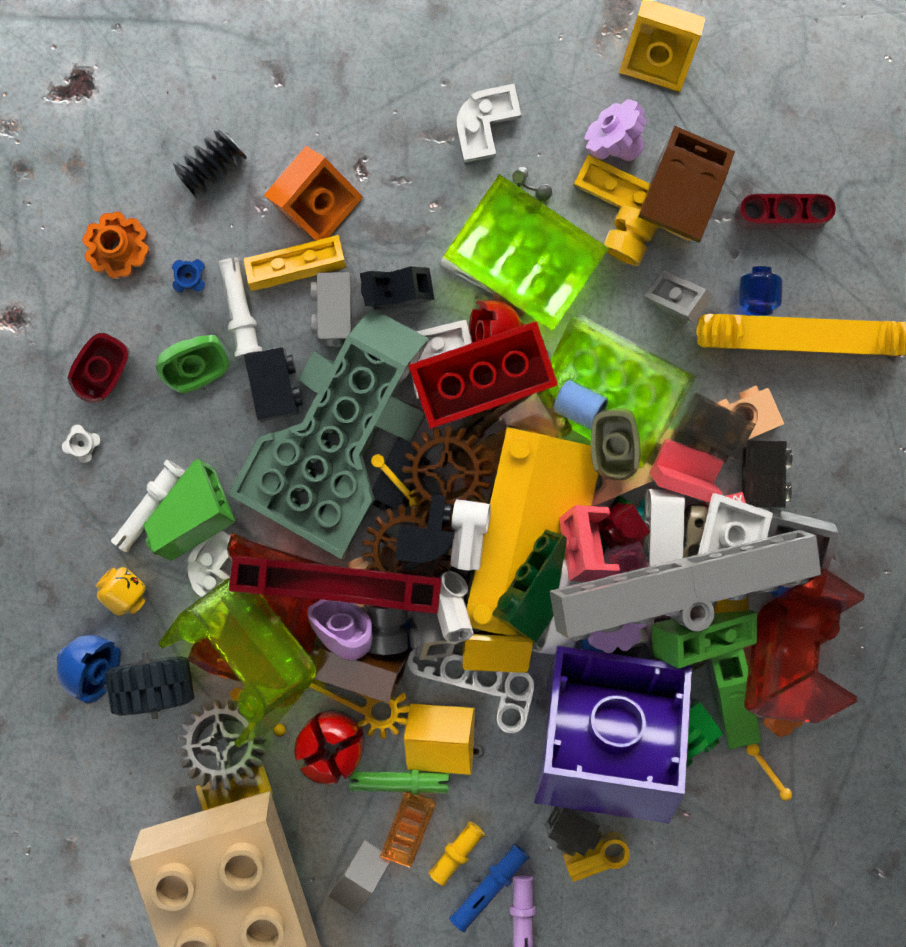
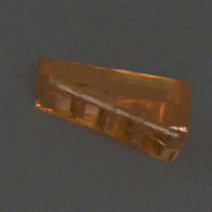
(420, 803)

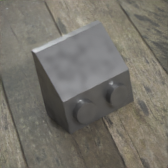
(825, 532)

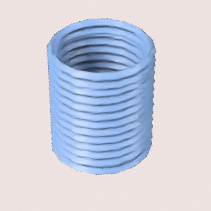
(579, 403)

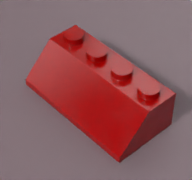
(483, 374)

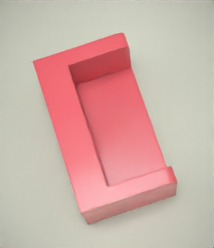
(583, 544)

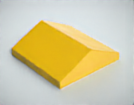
(440, 738)

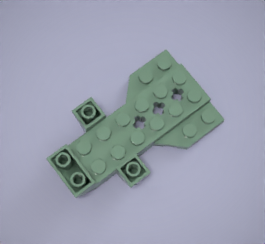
(355, 400)

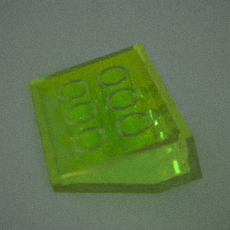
(525, 252)
(623, 374)

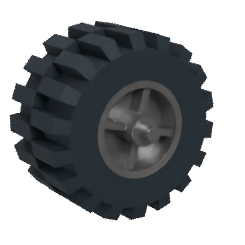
(149, 686)

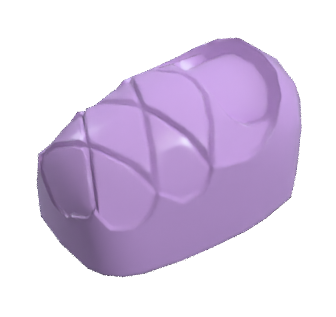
(342, 628)

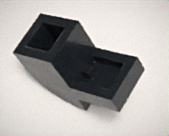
(396, 288)
(429, 542)

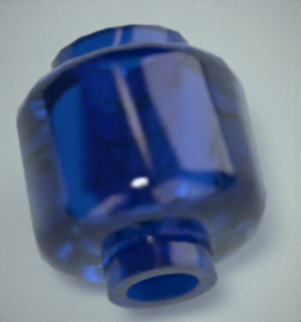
(760, 291)

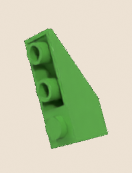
(729, 683)

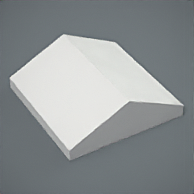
(732, 524)

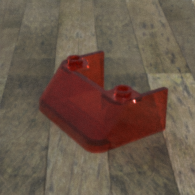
(785, 659)

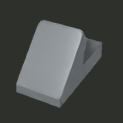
(678, 297)

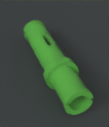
(408, 782)

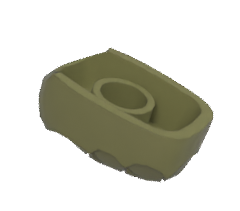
(615, 444)

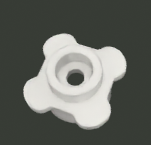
(78, 434)

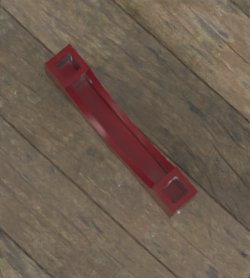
(335, 583)

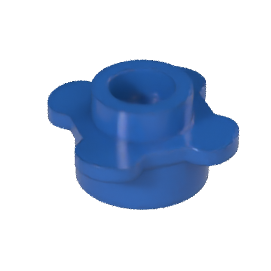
(181, 269)

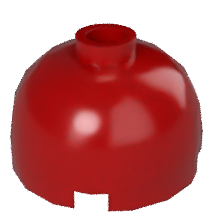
(492, 319)

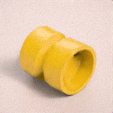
(629, 237)

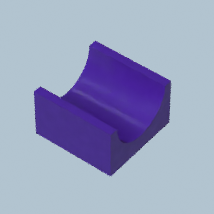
(615, 735)

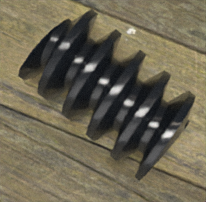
(208, 161)

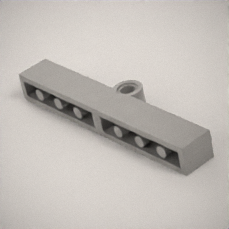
(685, 584)

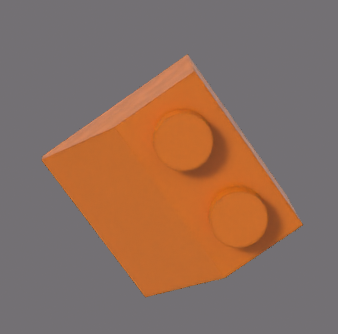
(313, 194)

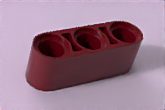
(798, 203)

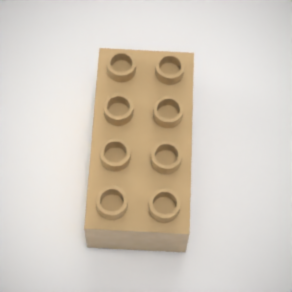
(223, 879)

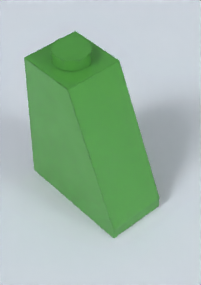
(189, 513)

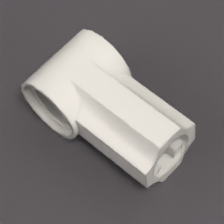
(470, 524)
(452, 609)

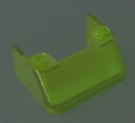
(255, 649)

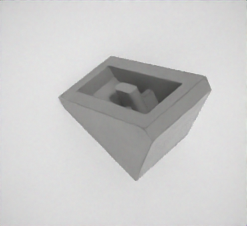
(360, 877)

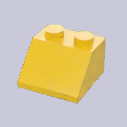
(662, 45)

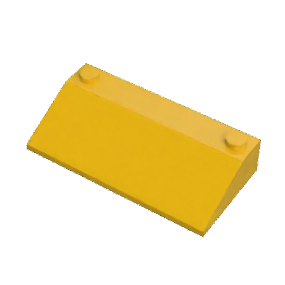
(532, 489)

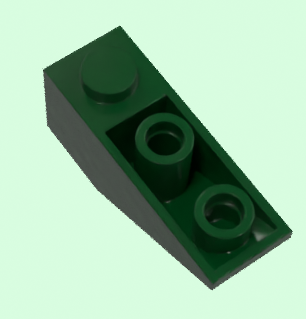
(527, 602)

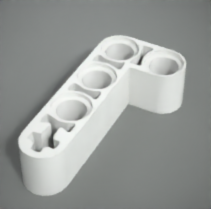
(469, 680)

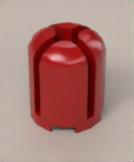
(327, 766)

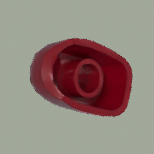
(98, 367)

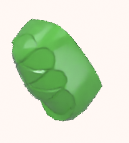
(192, 363)

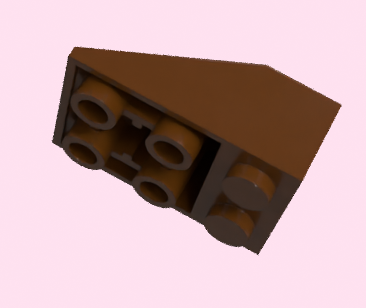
(686, 184)

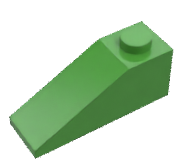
(685, 647)

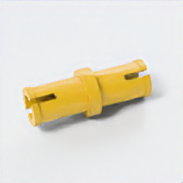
(456, 853)

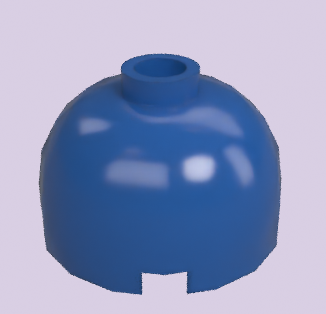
(83, 666)

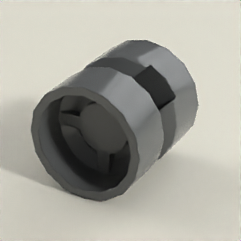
(387, 629)

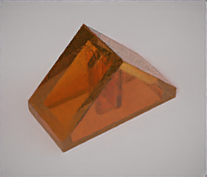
(537, 416)

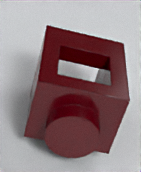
(622, 526)

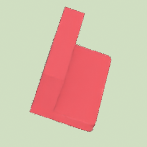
(686, 470)

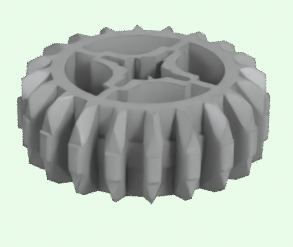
(208, 747)

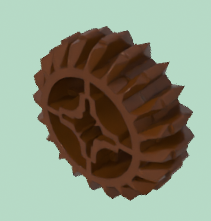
(448, 454)
(381, 536)

